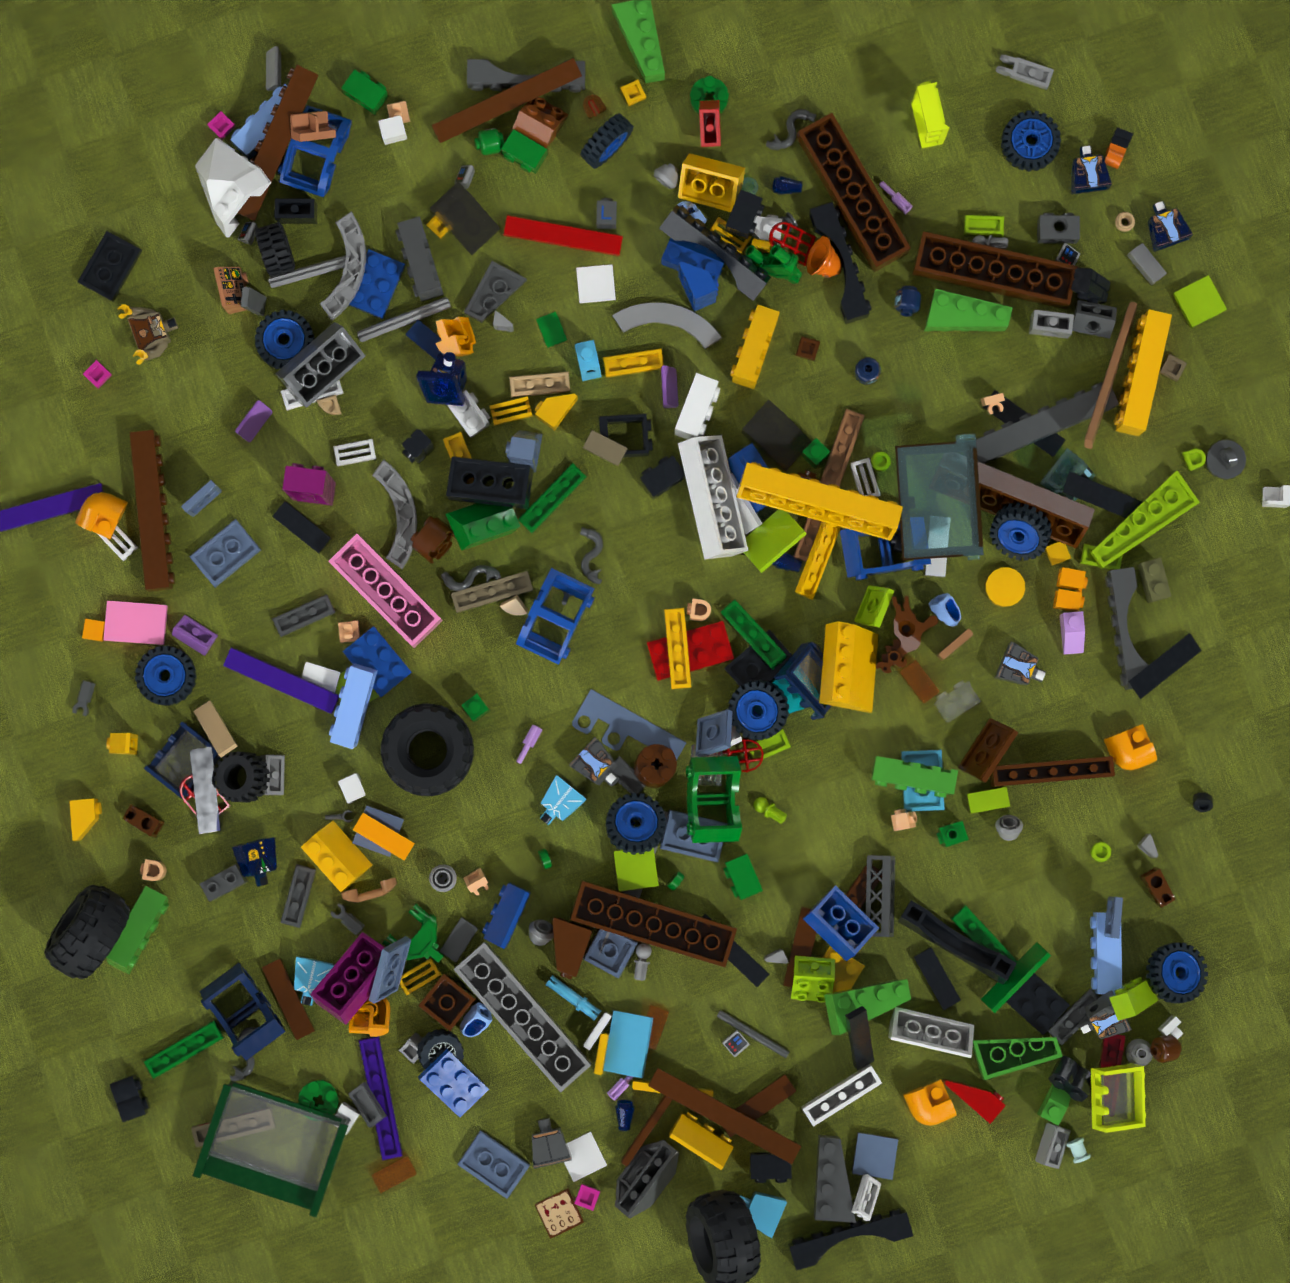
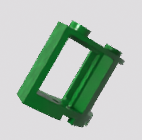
(712, 766)

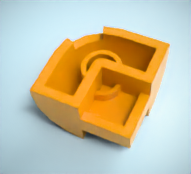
(455, 336)
(101, 513)
(1131, 748)
(371, 1019)
(930, 1104)

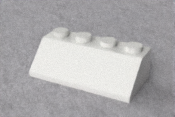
(931, 1032)

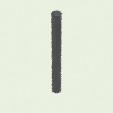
(753, 1034)

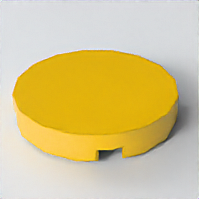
(1005, 587)

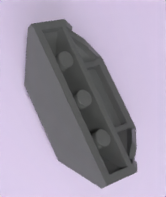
(645, 1177)

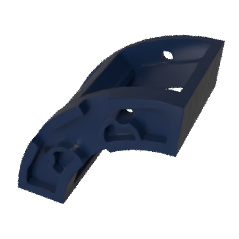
(262, 1035)

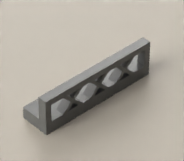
(887, 892)

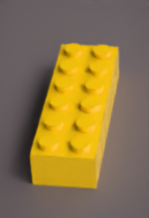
(1143, 372)

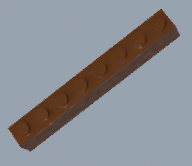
(279, 131)
(151, 510)

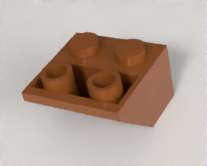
(540, 121)

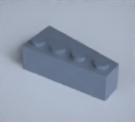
(524, 448)

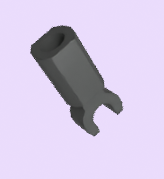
(84, 697)
(348, 920)

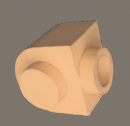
(698, 610)
(903, 819)
(153, 870)

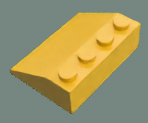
(848, 667)

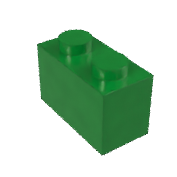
(364, 91)
(524, 152)
(743, 877)

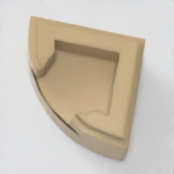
(330, 405)
(514, 606)

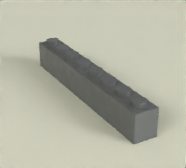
(1041, 425)

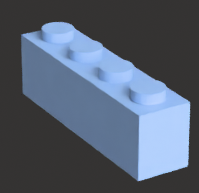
(248, 136)
(353, 705)
(1107, 957)

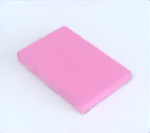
(135, 622)

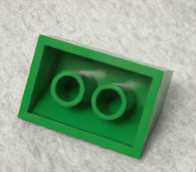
(481, 524)

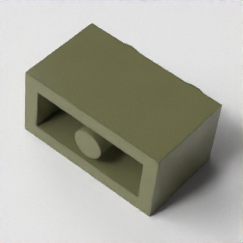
(1154, 580)

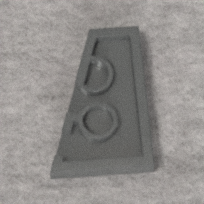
(493, 291)

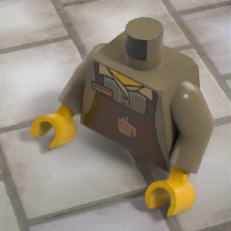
(148, 331)

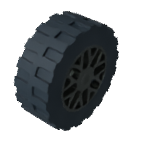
(435, 1044)

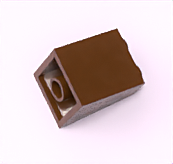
(570, 946)

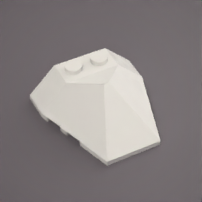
(228, 183)

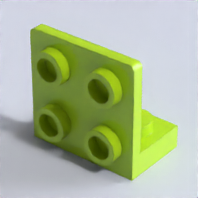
(812, 978)

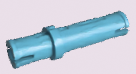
(574, 998)

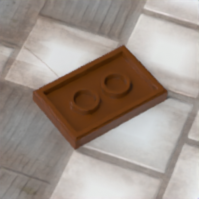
(988, 750)

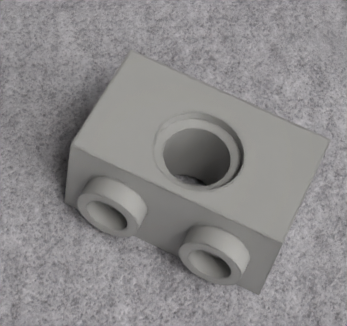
(1051, 324)

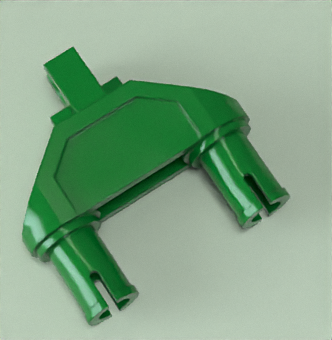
(777, 263)
(425, 940)

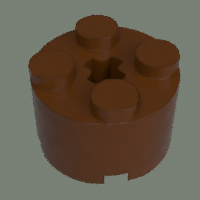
(433, 539)
(663, 757)

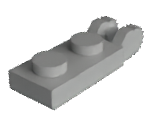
(1026, 71)

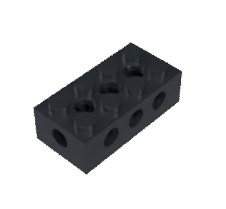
(483, 471)

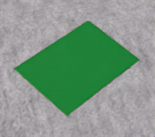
(551, 329)

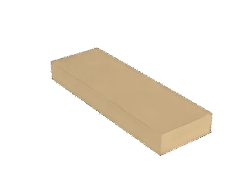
(539, 384)
(215, 729)

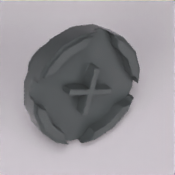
(1225, 459)

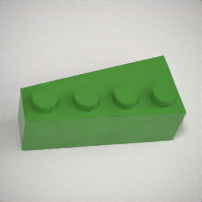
(640, 32)
(963, 313)
(914, 776)
(139, 926)
(874, 998)
(1010, 1055)

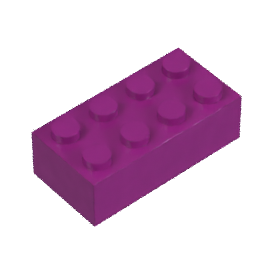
(308, 484)
(349, 980)

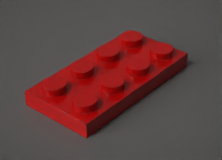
(706, 648)

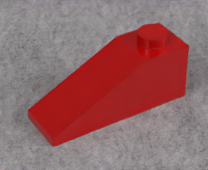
(979, 1099)

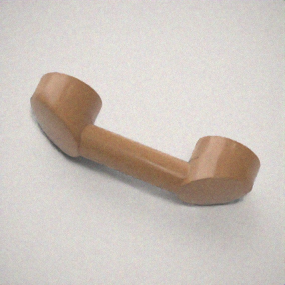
(386, 887)

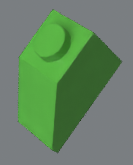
(1054, 1105)

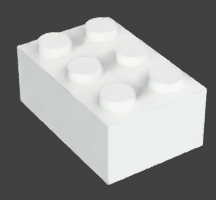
(697, 407)

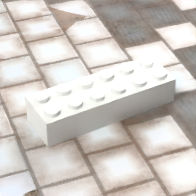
(713, 497)

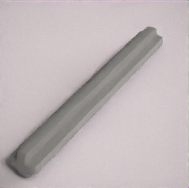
(307, 272)
(403, 319)

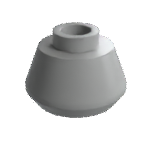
(667, 175)
(1009, 827)
(439, 883)
(540, 932)
(1133, 1052)

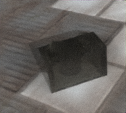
(464, 218)
(776, 435)

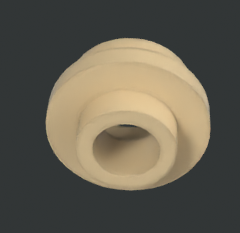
(1127, 216)

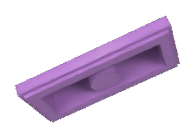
(669, 387)
(253, 421)
(194, 635)

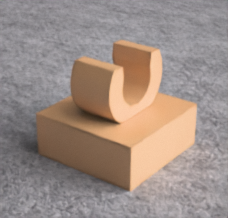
(399, 109)
(993, 400)
(349, 631)
(476, 880)

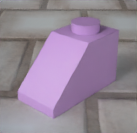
(1072, 632)

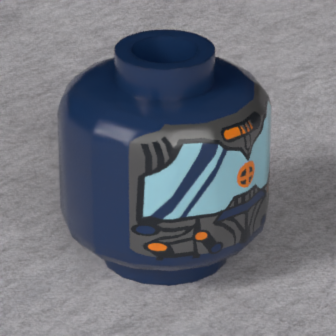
(907, 301)
(867, 377)

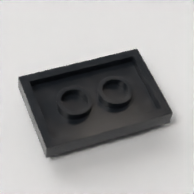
(109, 266)
(751, 666)
(1038, 1004)

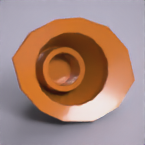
(823, 259)

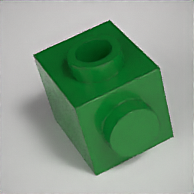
(952, 834)

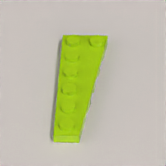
(1158, 510)

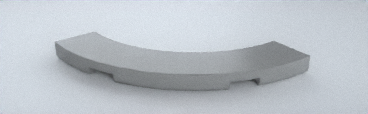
(353, 268)
(671, 315)
(405, 513)

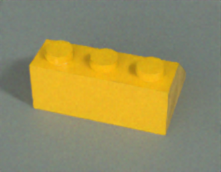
(710, 182)
(336, 856)
(701, 1140)

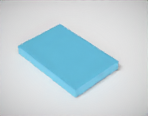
(917, 801)
(628, 1044)

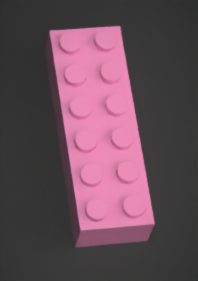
(385, 590)

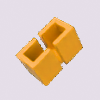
(1072, 580)

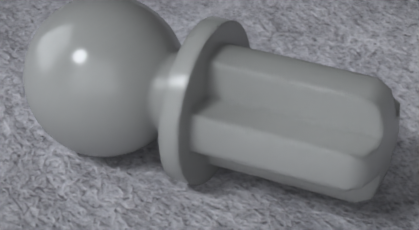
(1001, 243)
(643, 951)

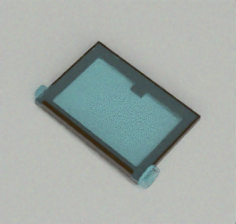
(940, 499)

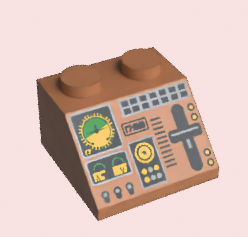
(230, 286)

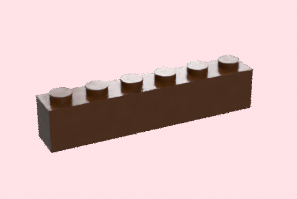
(1052, 771)

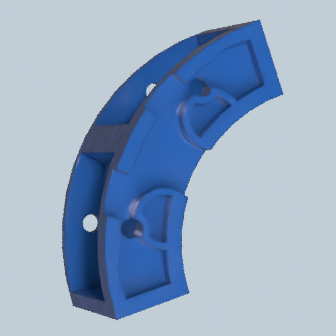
(321, 187)
(853, 557)
(541, 645)

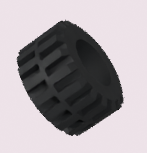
(275, 249)
(227, 777)

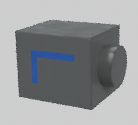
(606, 214)

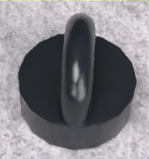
(1202, 802)

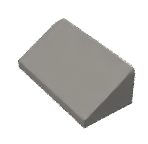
(273, 69)
(1146, 264)
(275, 764)
(1052, 1145)

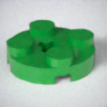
(709, 85)
(322, 1088)

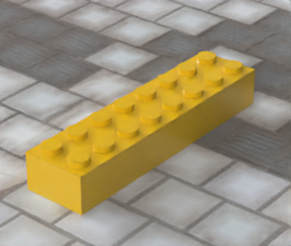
(819, 501)

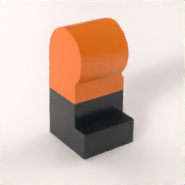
(1117, 147)

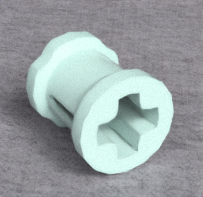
(1078, 1150)

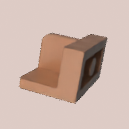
(311, 126)

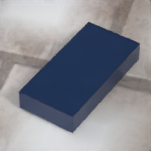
(424, 338)

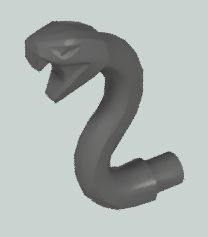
(804, 114)
(597, 538)
(490, 573)
(240, 1074)

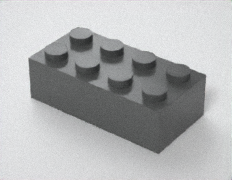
(320, 364)

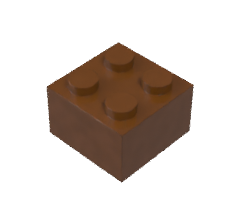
(447, 1001)

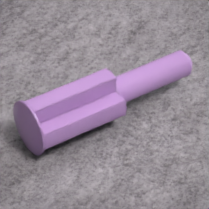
(897, 198)
(529, 741)
(619, 1087)

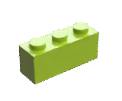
(1133, 998)

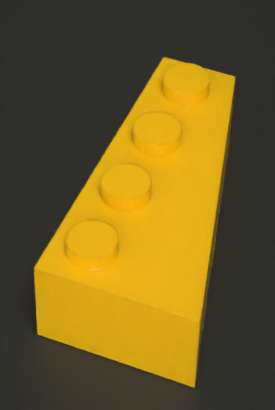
(755, 346)

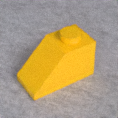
(555, 409)
(122, 743)
(83, 816)

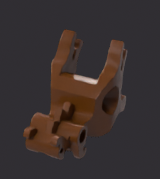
(908, 631)

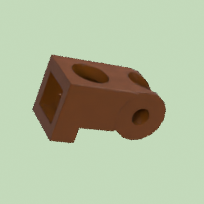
(143, 821)
(1158, 887)

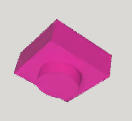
(221, 125)
(97, 374)
(587, 1197)

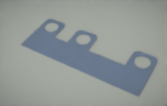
(624, 723)

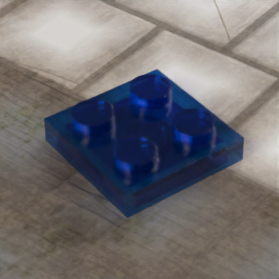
(440, 388)

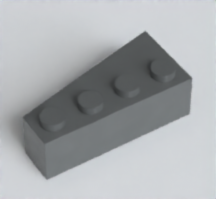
(420, 259)
(832, 1188)

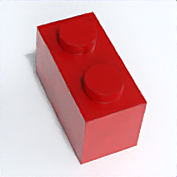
(710, 123)

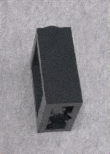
(635, 418)

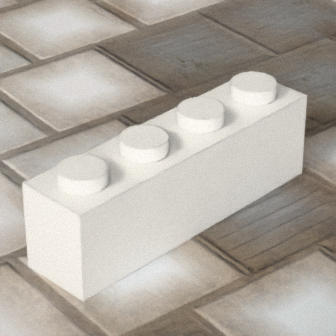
(841, 1094)

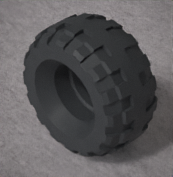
(397, 741)
(87, 932)
(723, 1238)

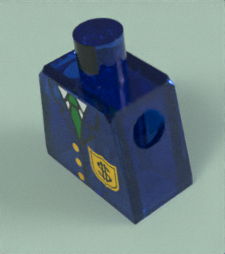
(256, 859)

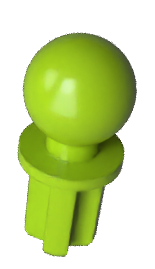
(762, 805)

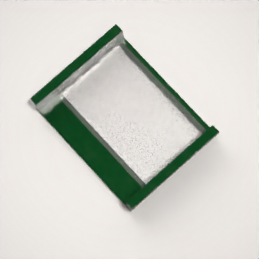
(271, 1146)

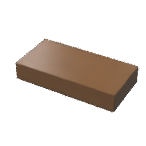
(955, 644)

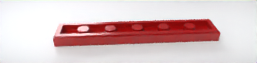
(563, 236)

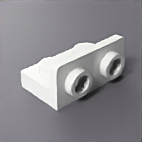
(470, 415)

